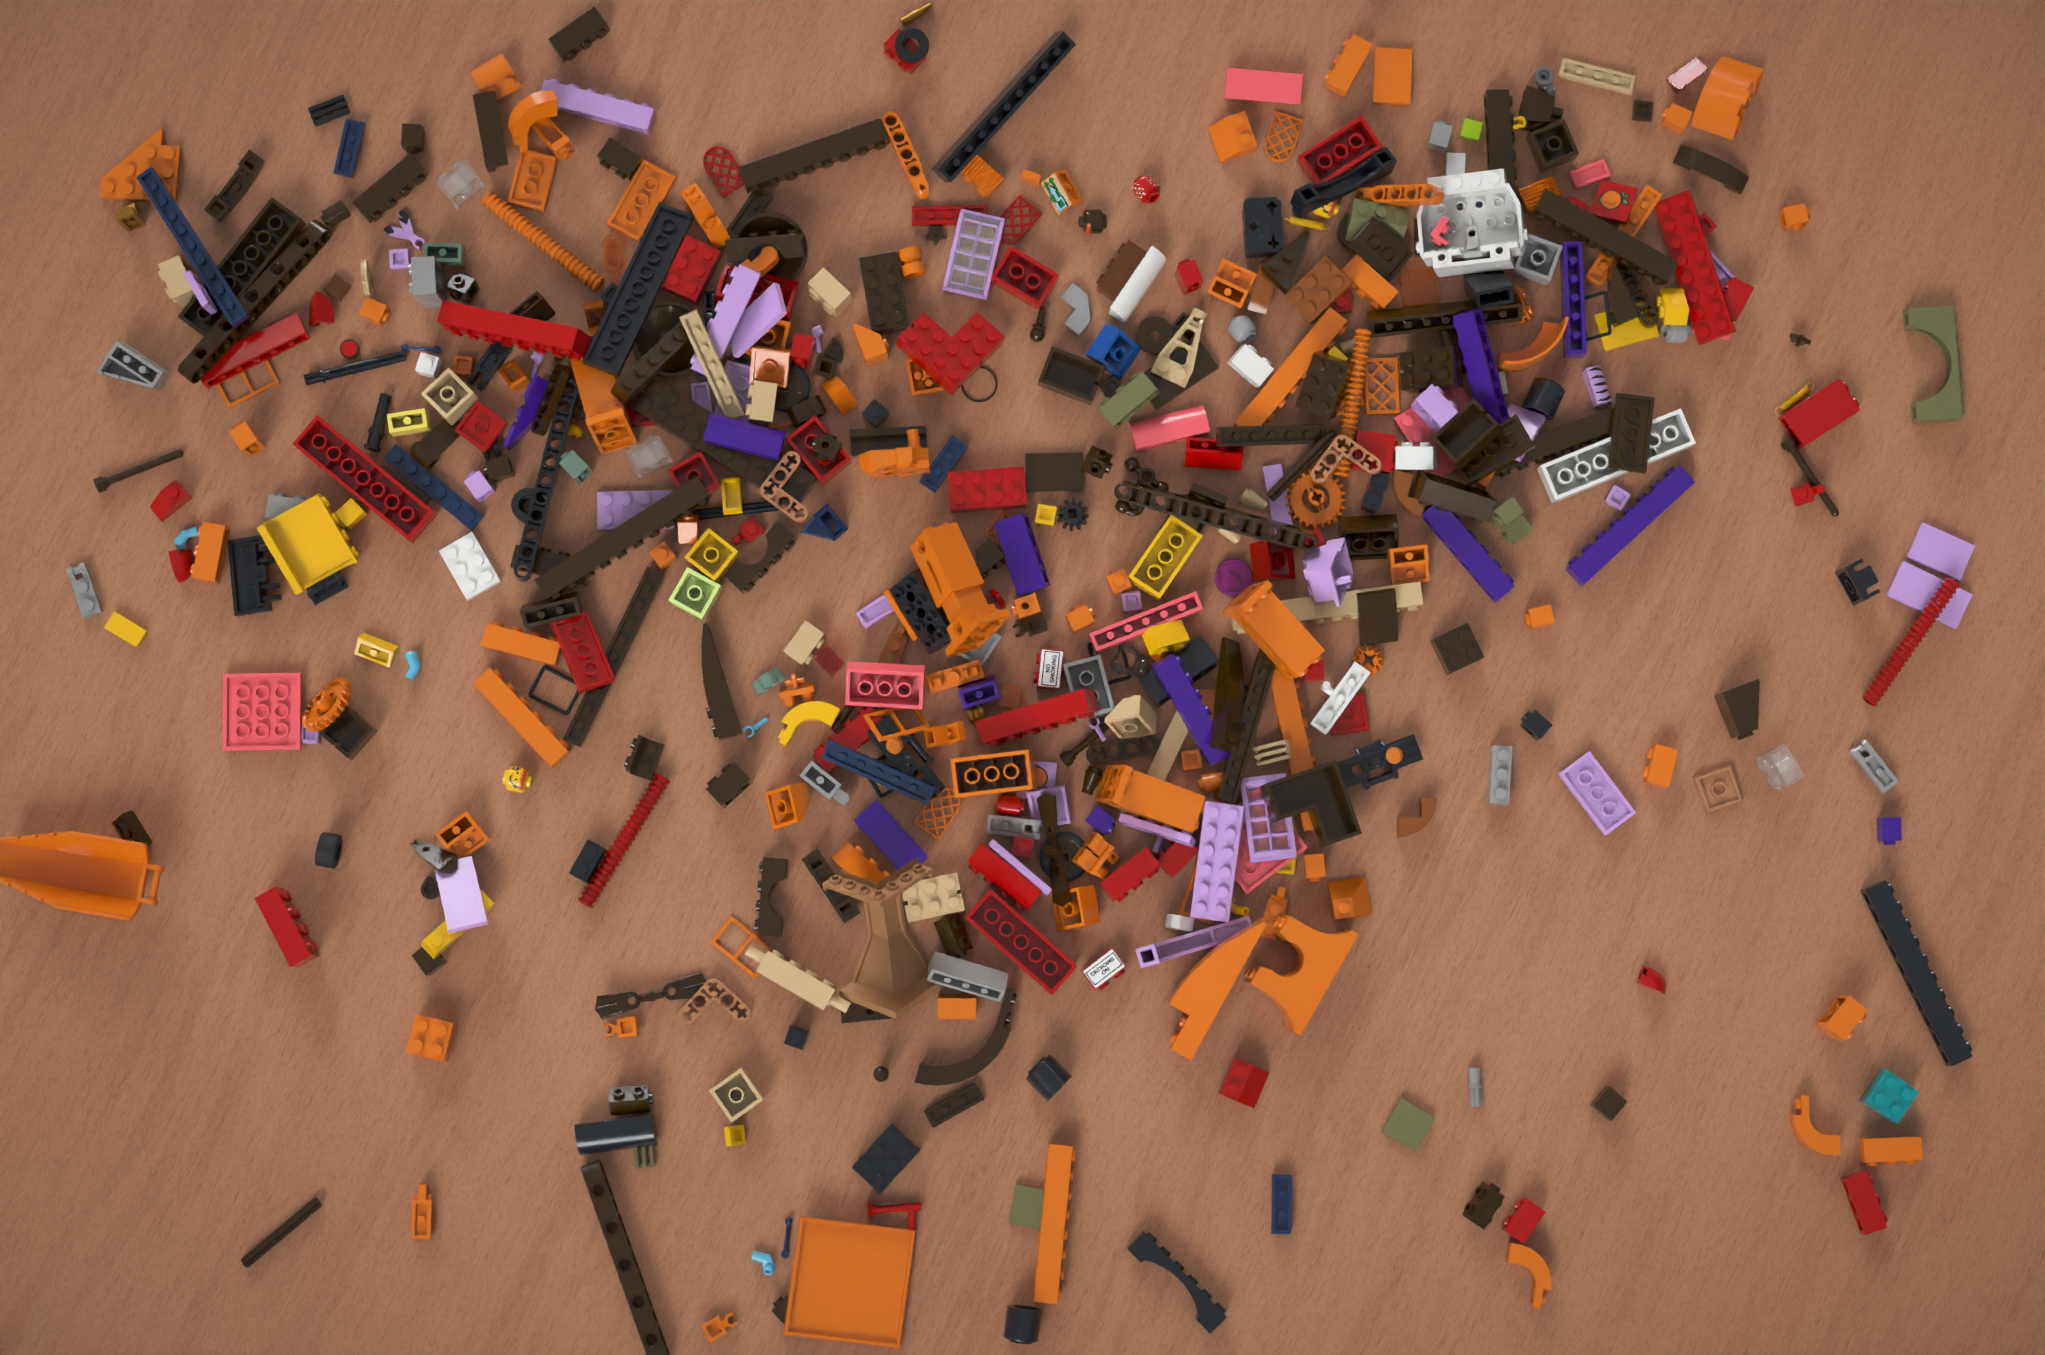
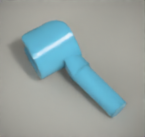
(755, 727)

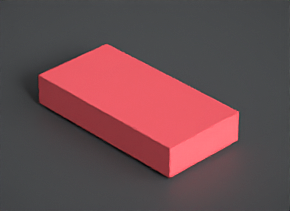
(1589, 174)

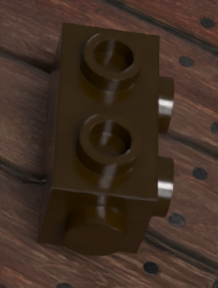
(953, 935)
(630, 1100)
(1483, 1204)

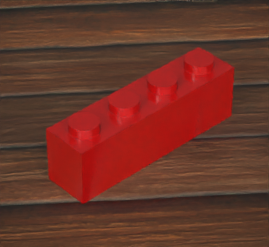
(852, 736)

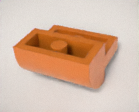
(496, 76)
(1232, 283)
(1408, 564)
(462, 835)

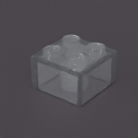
(460, 183)
(648, 455)
(1780, 767)

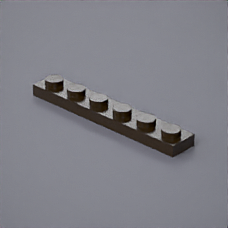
(1269, 435)

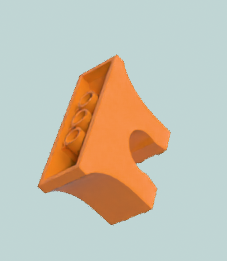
(1315, 967)

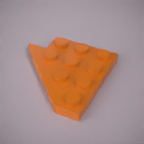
(122, 182)

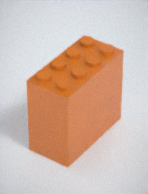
(993, 773)

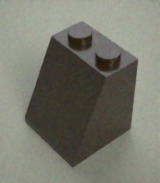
(1740, 709)

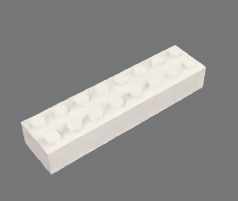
(1589, 465)

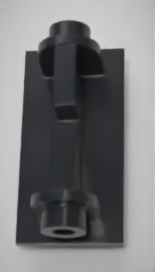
(327, 588)

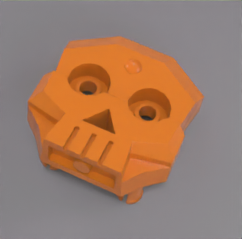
(896, 461)

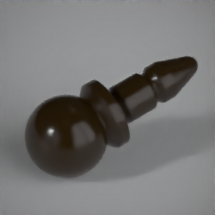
(1037, 333)

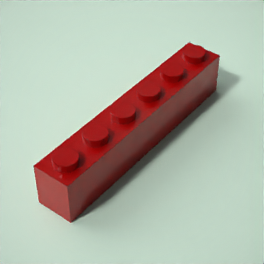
(258, 348)

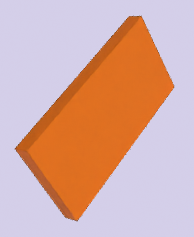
(640, 200)

